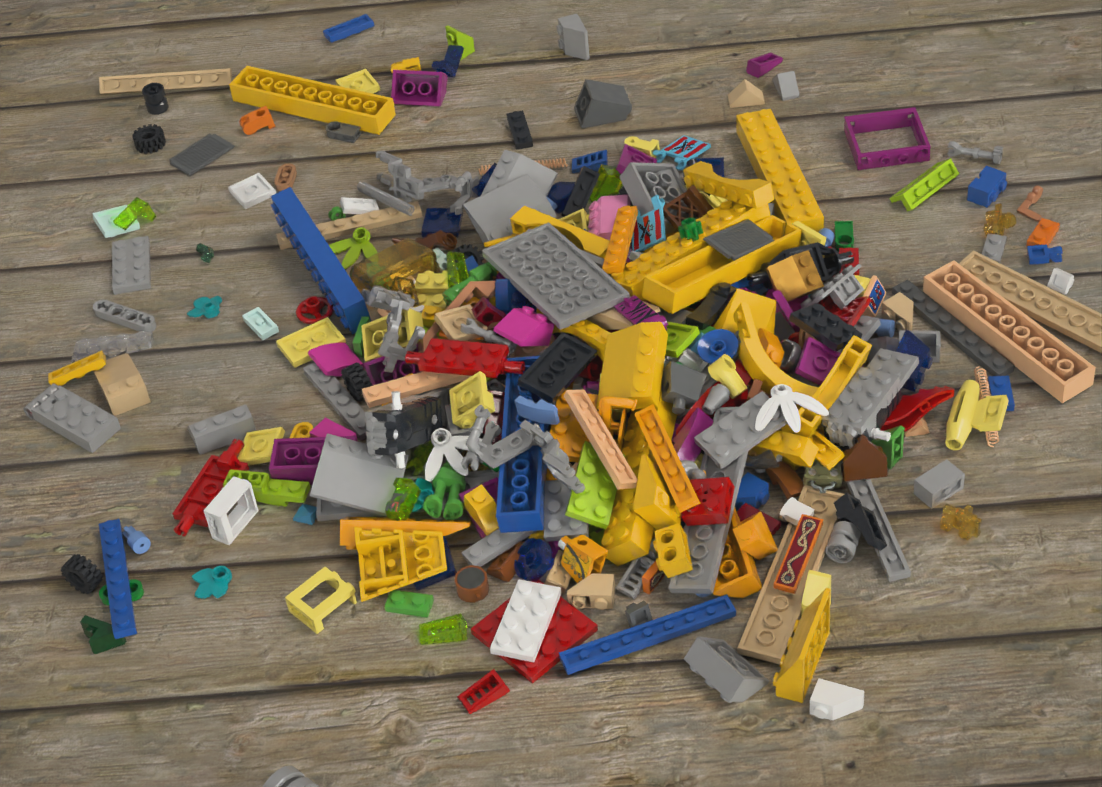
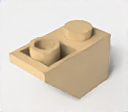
(900, 310)
(593, 592)

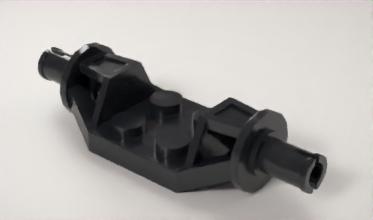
(826, 266)

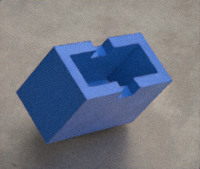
(987, 187)

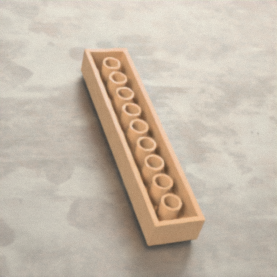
(1010, 331)

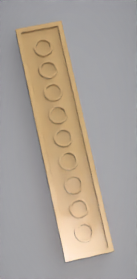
(1039, 301)
(778, 610)

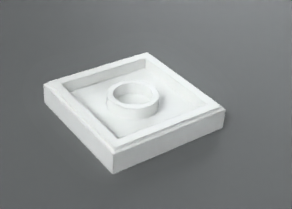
(252, 190)

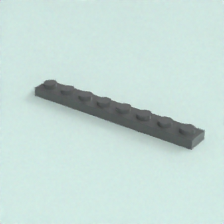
(955, 330)

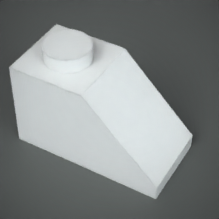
(834, 700)

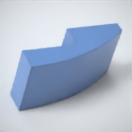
(540, 412)

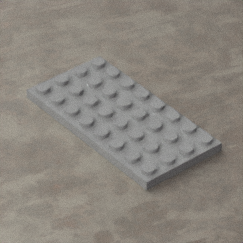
(555, 275)

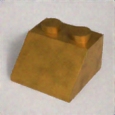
(795, 276)

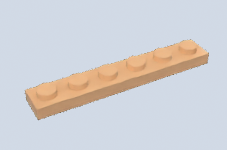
(601, 439)

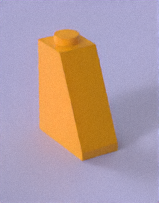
(755, 537)

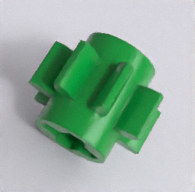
(690, 229)

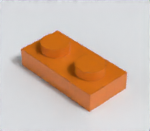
(1043, 233)

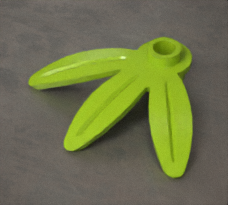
(355, 246)

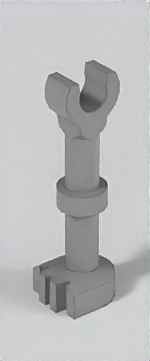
(996, 155)
(490, 336)

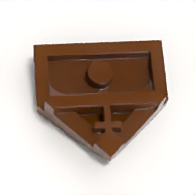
(864, 461)

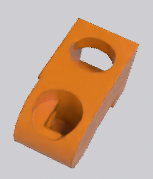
(256, 120)

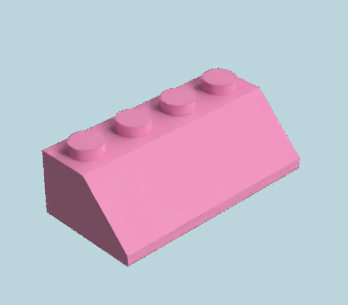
(604, 213)

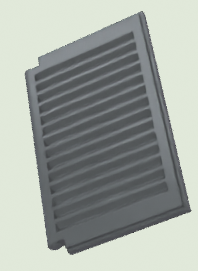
(201, 154)
(739, 239)

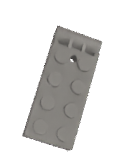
(73, 417)

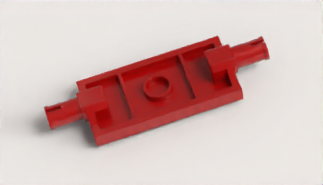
(465, 358)
(206, 487)

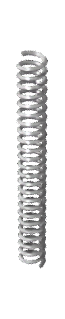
(376, 193)

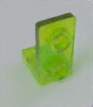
(135, 209)

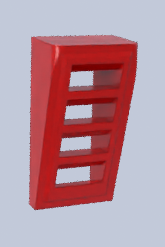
(487, 698)

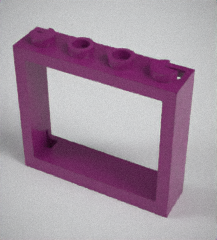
(884, 121)

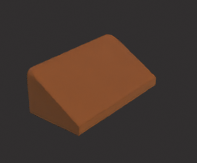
(503, 565)

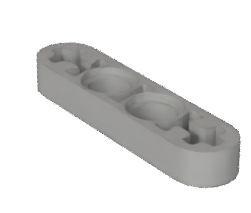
(105, 309)

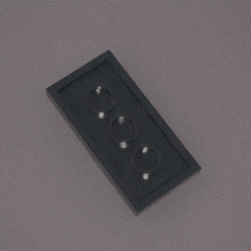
(557, 367)

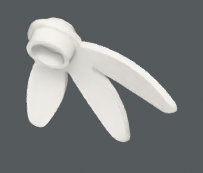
(784, 396)
(446, 448)

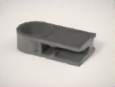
(345, 131)

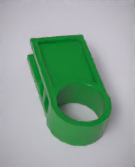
(844, 233)

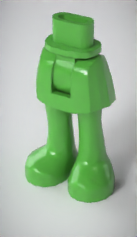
(481, 273)
(450, 482)

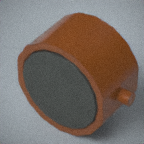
(471, 584)

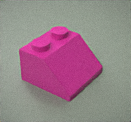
(526, 327)

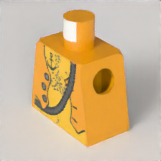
(582, 556)

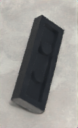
(519, 130)
(581, 191)

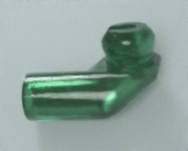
(207, 252)

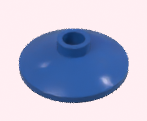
(717, 340)

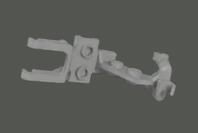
(409, 187)
(394, 302)
(515, 444)

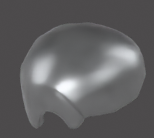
(791, 355)

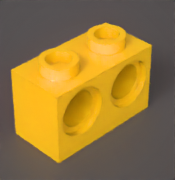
(672, 550)

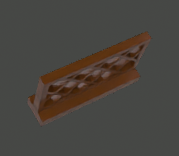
(694, 200)

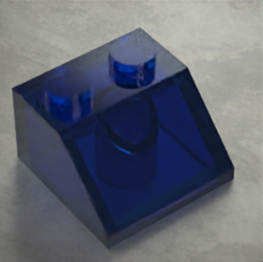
(913, 346)

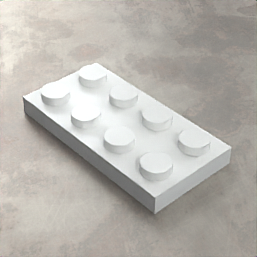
(525, 620)

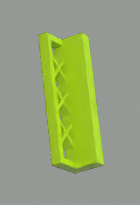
(926, 184)

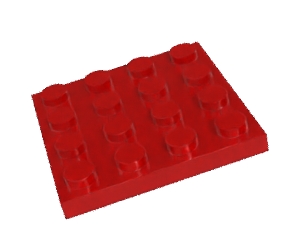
(565, 631)

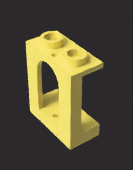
(313, 617)

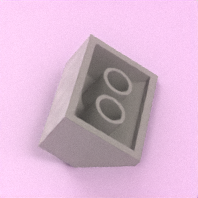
(221, 429)
(724, 669)

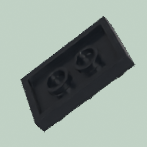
(824, 326)

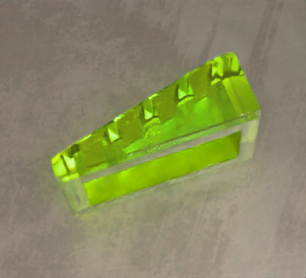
(456, 276)
(456, 633)

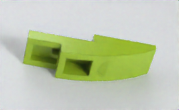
(272, 491)

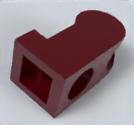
(486, 312)

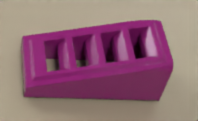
(762, 64)

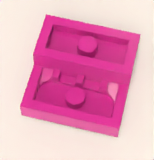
(333, 358)

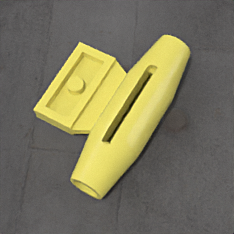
(970, 413)

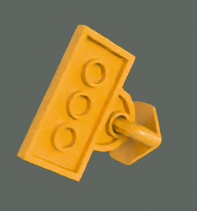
(570, 432)

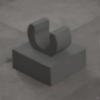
(638, 613)

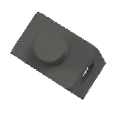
(681, 386)

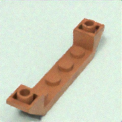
(476, 288)

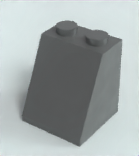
(601, 104)

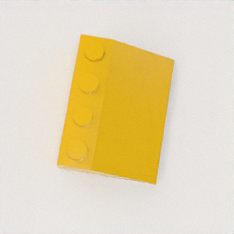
(634, 364)
(804, 650)

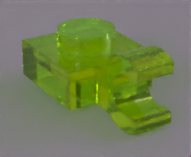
(421, 456)

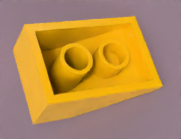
(653, 498)

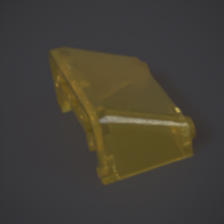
(397, 260)

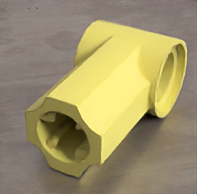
(724, 371)

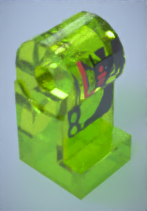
(403, 499)

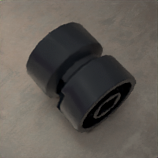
(155, 98)

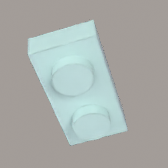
(260, 323)

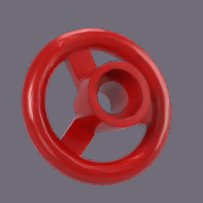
(313, 306)

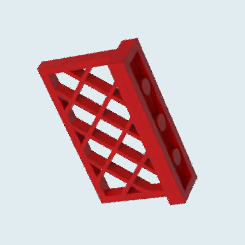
(850, 313)

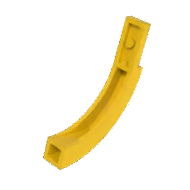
(757, 361)

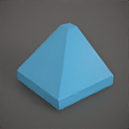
(306, 514)

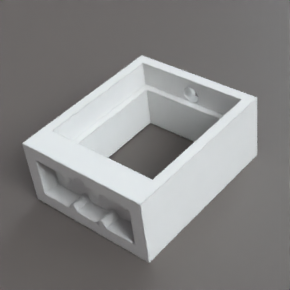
(224, 527)

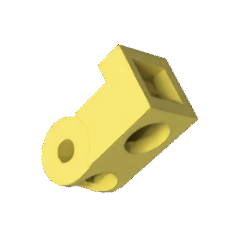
(643, 145)

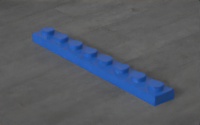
(117, 579)
(647, 634)

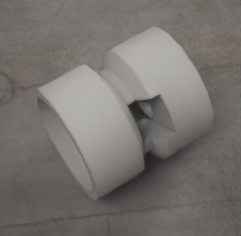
(843, 542)

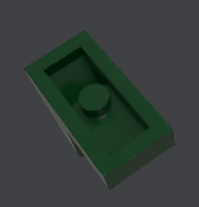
(100, 635)

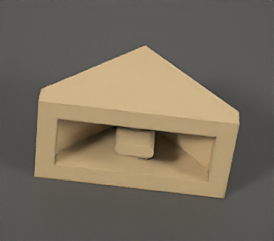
(745, 95)

